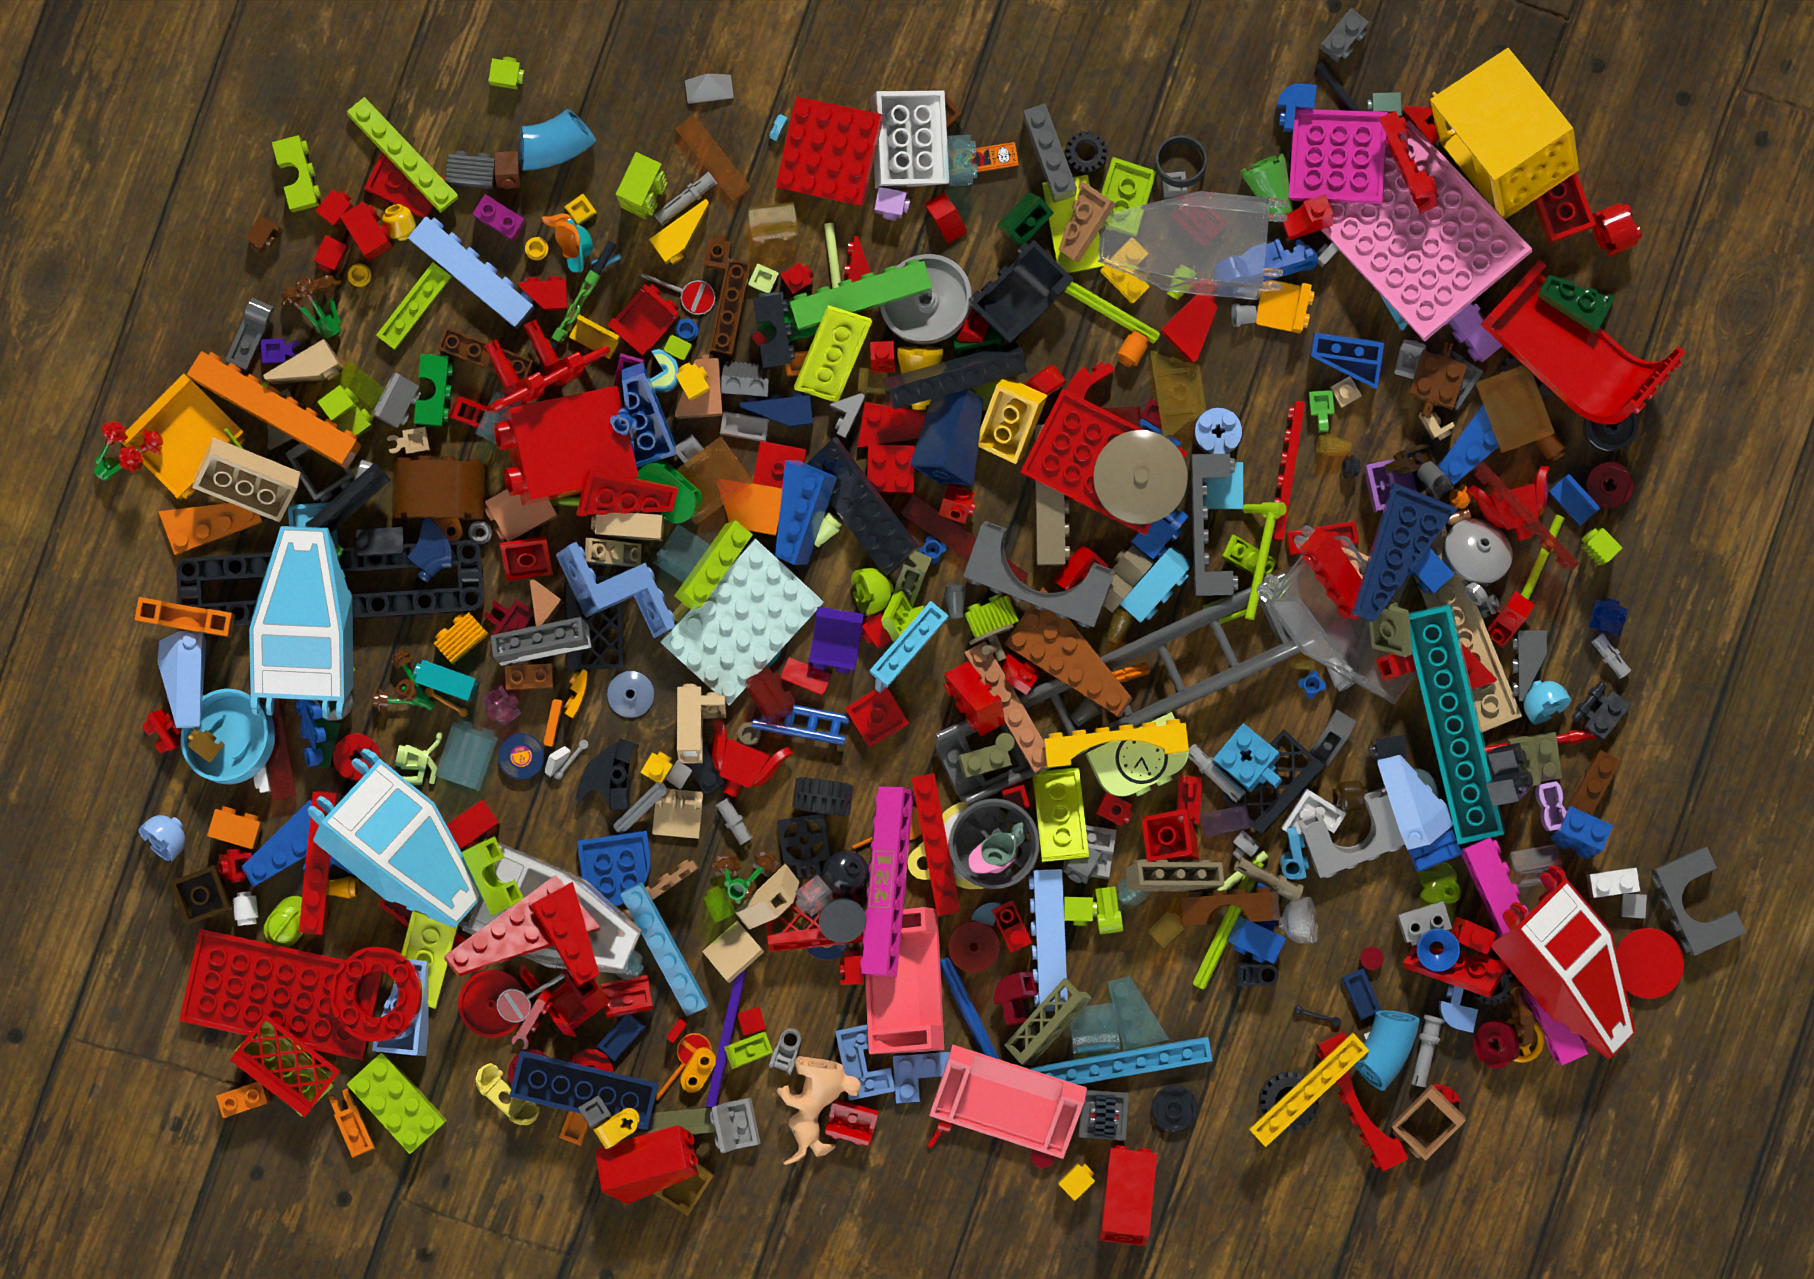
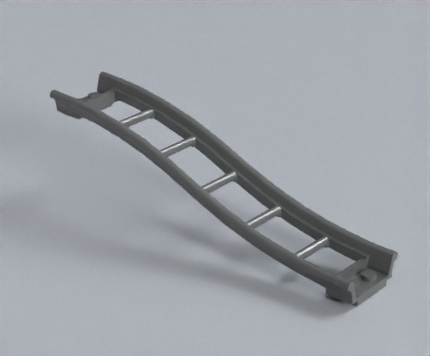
(952, 740)

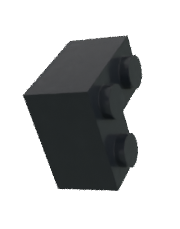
(1509, 774)

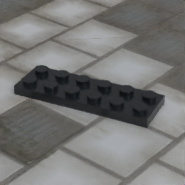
(864, 509)

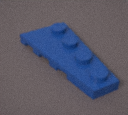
(281, 850)

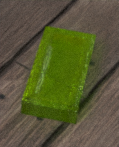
(360, 384)

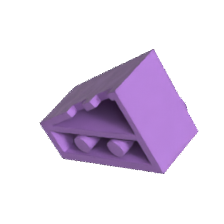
(1468, 330)

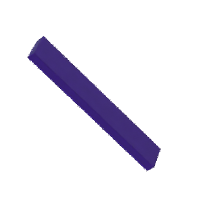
(725, 1039)

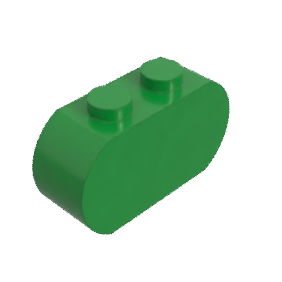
(688, 497)

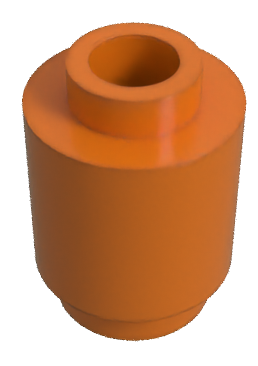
(1133, 349)

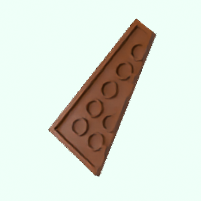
(1065, 654)

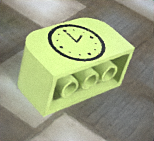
(1134, 765)

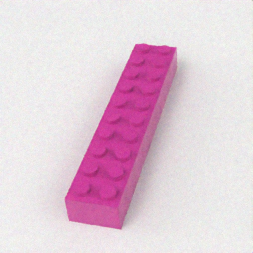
(1497, 895)

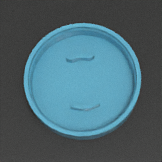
(246, 737)

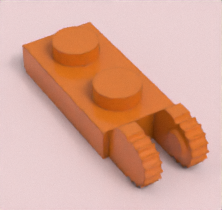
(352, 1125)

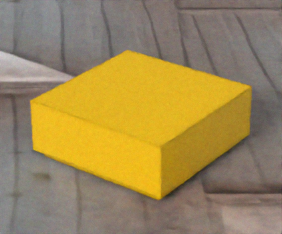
(580, 210)

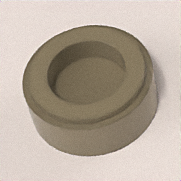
(748, 735)

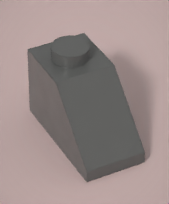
(1332, 737)

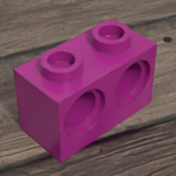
(499, 218)

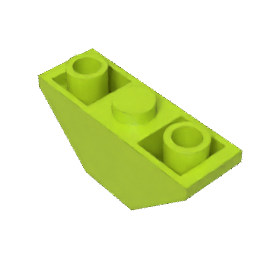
(1245, 556)

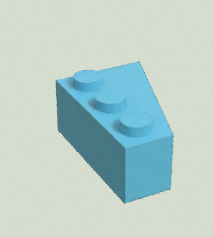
(1157, 584)

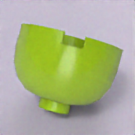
(872, 590)

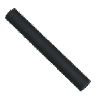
(1337, 88)

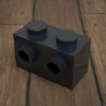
(1387, 747)

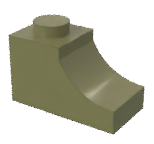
(913, 575)

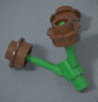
(407, 691)

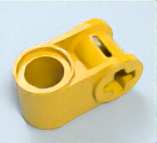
(615, 1129)

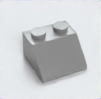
(396, 400)

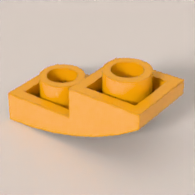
(580, 683)

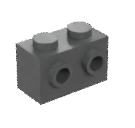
(1344, 34)

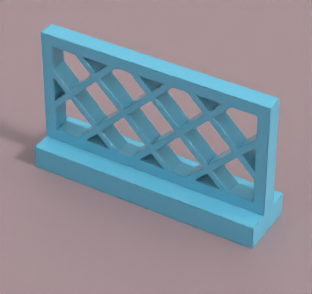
(907, 645)

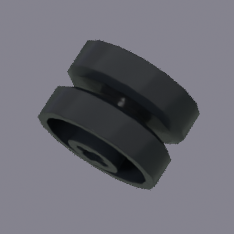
(1610, 439)

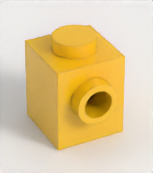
(692, 380)
(657, 767)
(1077, 1181)

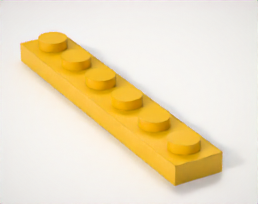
(1309, 1089)

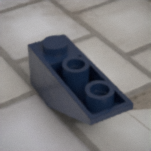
(789, 411)

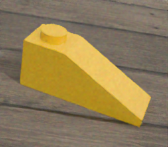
(676, 237)

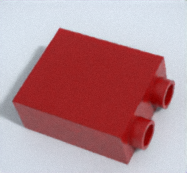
(559, 441)

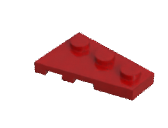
(884, 425)

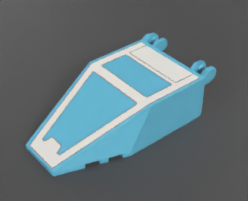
(302, 624)
(397, 844)

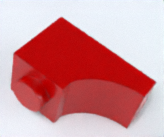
(1309, 218)

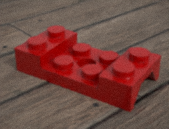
(1418, 183)

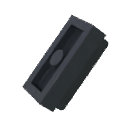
(380, 541)

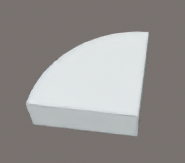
(556, 760)

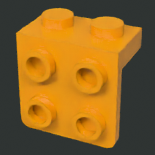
(1285, 307)

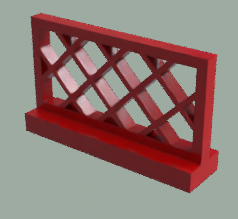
(801, 938)
(272, 1081)

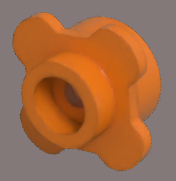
(1460, 497)

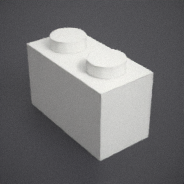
(1612, 882)

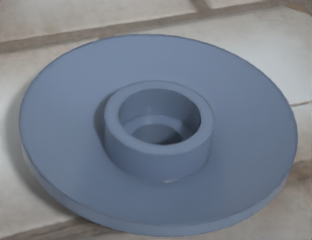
(639, 703)

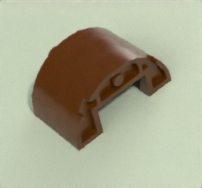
(439, 488)

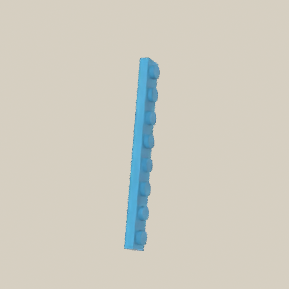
(1130, 1062)

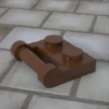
(1519, 1011)

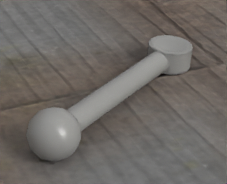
(582, 745)

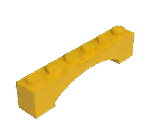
(1169, 737)

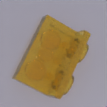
(773, 222)

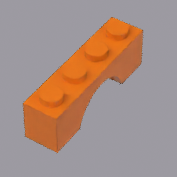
(184, 617)

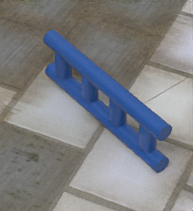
(809, 733)

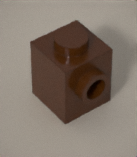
(507, 169)

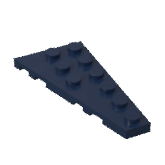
(1402, 538)

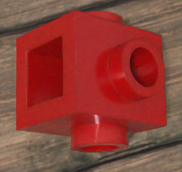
(957, 504)
(231, 863)

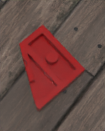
(1018, 672)

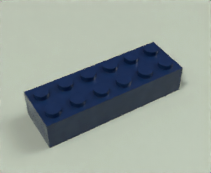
(572, 1085)

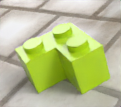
(342, 410)

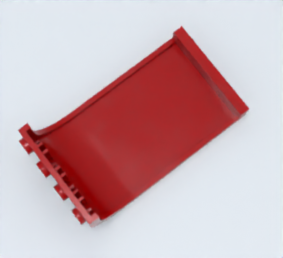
(1577, 365)

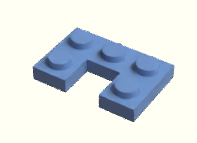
(851, 1046)
(910, 1068)

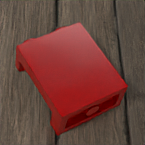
(645, 319)

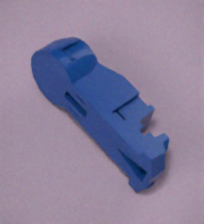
(1301, 259)

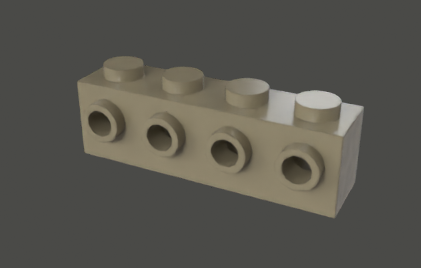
(1175, 876)

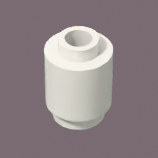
(245, 908)

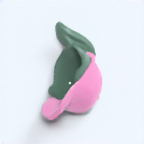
(997, 851)

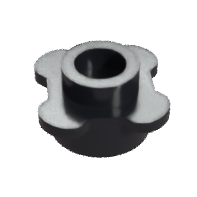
(1350, 467)

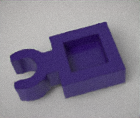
(276, 350)

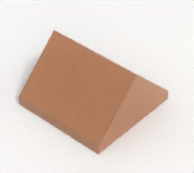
(544, 603)

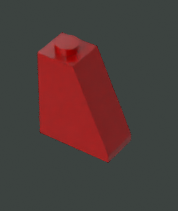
(1190, 326)

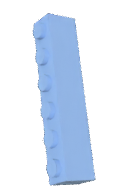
(471, 272)
(1049, 933)

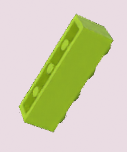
(713, 565)

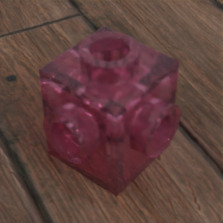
(505, 708)

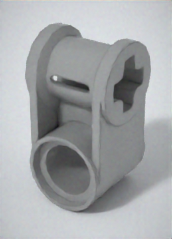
(786, 1052)

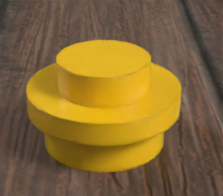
(536, 248)
(359, 275)

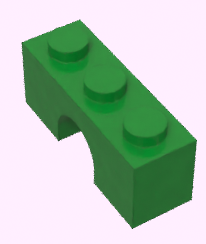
(434, 411)

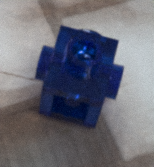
(1608, 617)

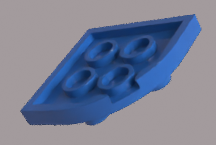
(615, 863)

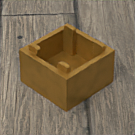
(687, 1192)

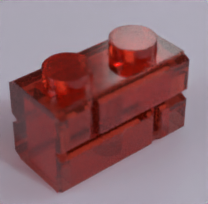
(769, 695)

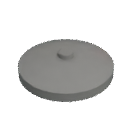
(935, 313)

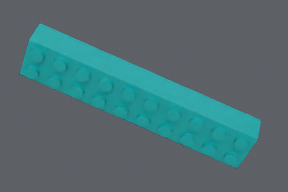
(1454, 723)

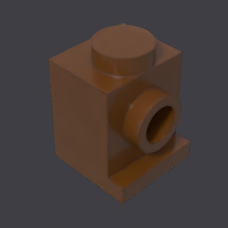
(262, 234)
(714, 261)

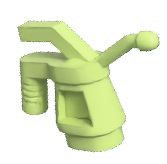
(415, 759)

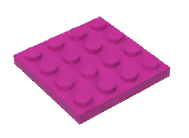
(1338, 156)

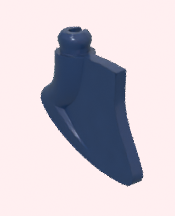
(432, 551)

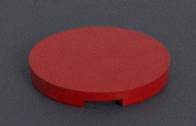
(1650, 962)

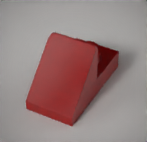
(1418, 117)

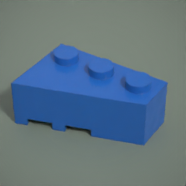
(1350, 355)

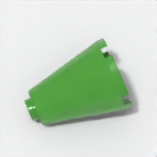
(1270, 180)

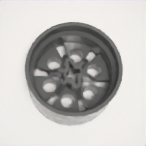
(992, 807)

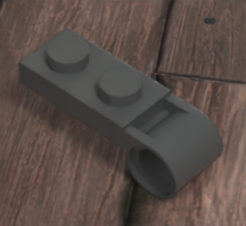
(250, 333)

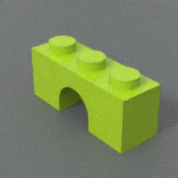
(293, 153)
(482, 863)

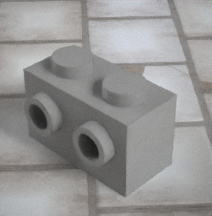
(1423, 919)

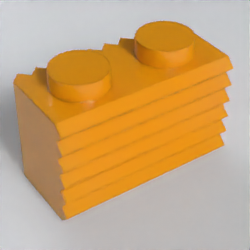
(460, 638)

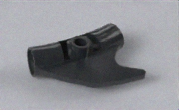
(600, 774)

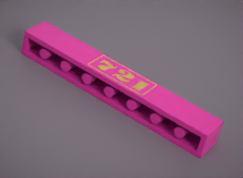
(887, 881)

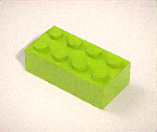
(641, 186)
(396, 1102)

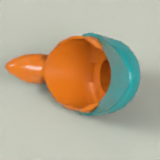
(572, 239)

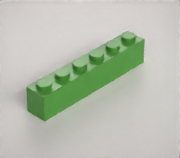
(863, 294)

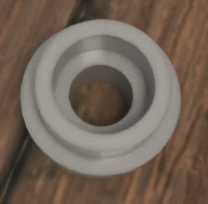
(477, 525)

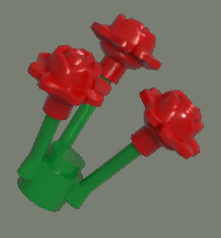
(129, 457)

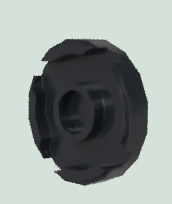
(1174, 1108)

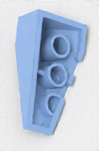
(182, 670)
(1416, 809)
(415, 1038)

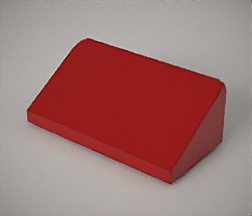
(973, 328)
(806, 676)

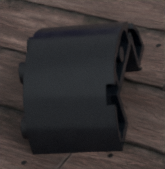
(1021, 292)

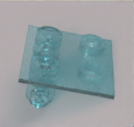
(681, 553)

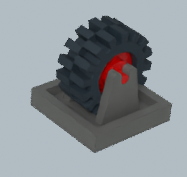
(1104, 1115)

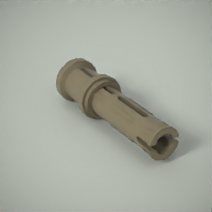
(1276, 883)

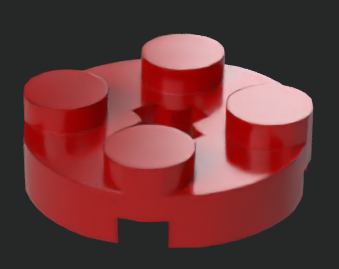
(345, 749)

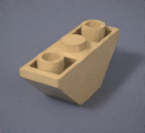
(612, 553)
(769, 899)

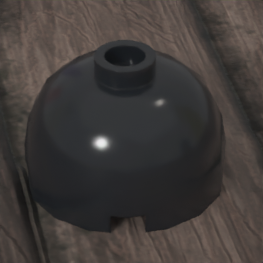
(845, 873)

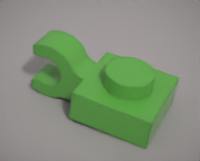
(1321, 405)

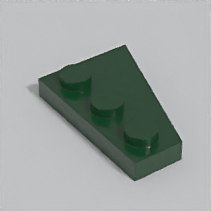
(1577, 303)

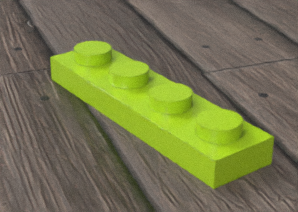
(414, 306)

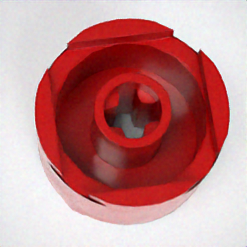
(1615, 229)

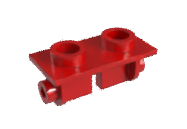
(1190, 796)

